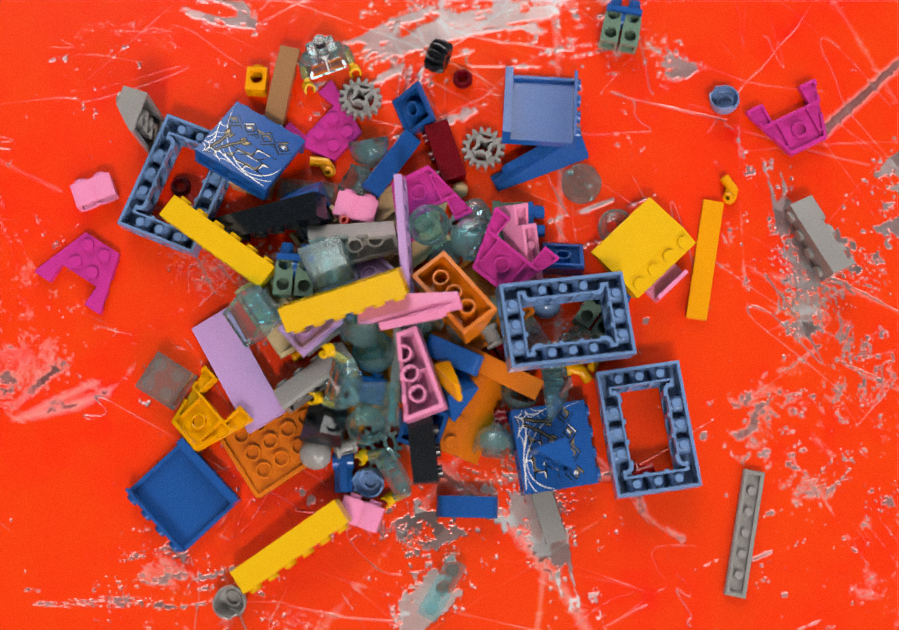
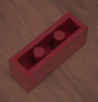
(444, 152)

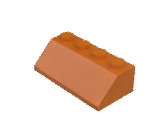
(445, 275)
(459, 435)

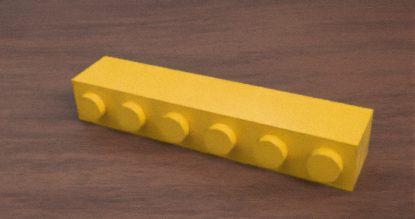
(218, 242)
(343, 300)
(291, 546)

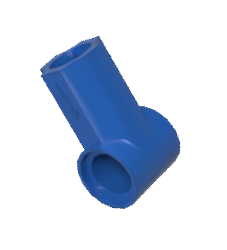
(343, 472)

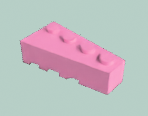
(420, 385)

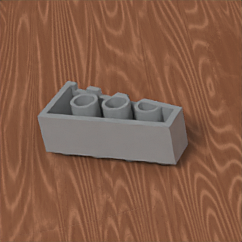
(817, 238)
(361, 240)

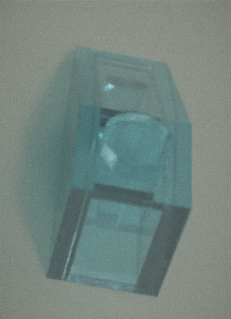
(555, 390)

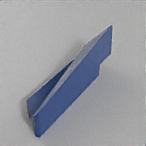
(538, 163)

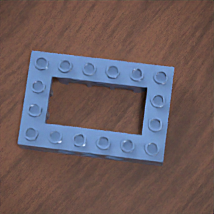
(143, 198)
(606, 287)
(669, 381)

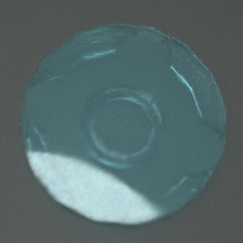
(581, 183)

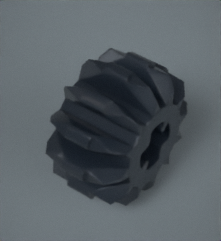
(438, 55)

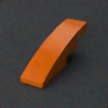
(497, 371)

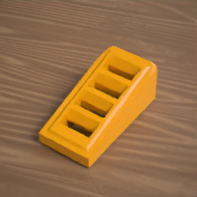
(448, 379)

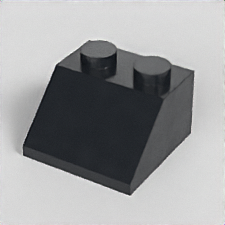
(325, 426)

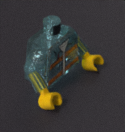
(324, 57)
(342, 383)
(391, 470)

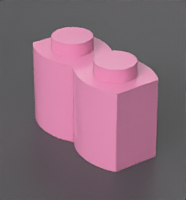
(94, 191)
(357, 208)
(364, 514)

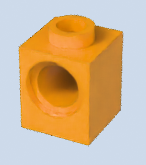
(257, 89)

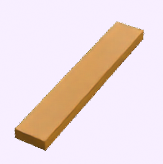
(704, 260)

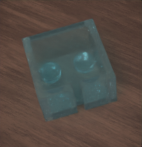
(252, 315)
(166, 381)
(379, 405)

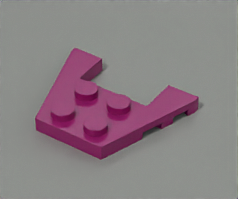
(797, 129)
(333, 132)
(429, 188)
(89, 260)
(503, 264)

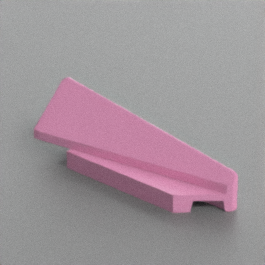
(520, 234)
(411, 310)

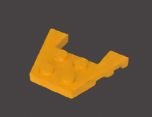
(200, 421)

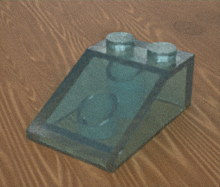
(328, 264)

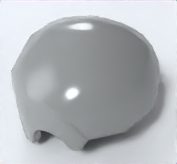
(315, 455)
(229, 602)

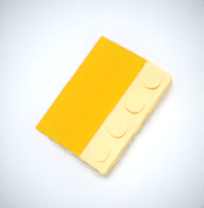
(643, 247)

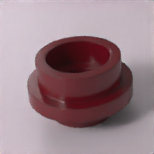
(462, 74)
(183, 192)
(500, 415)

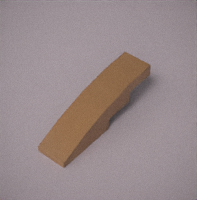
(282, 84)

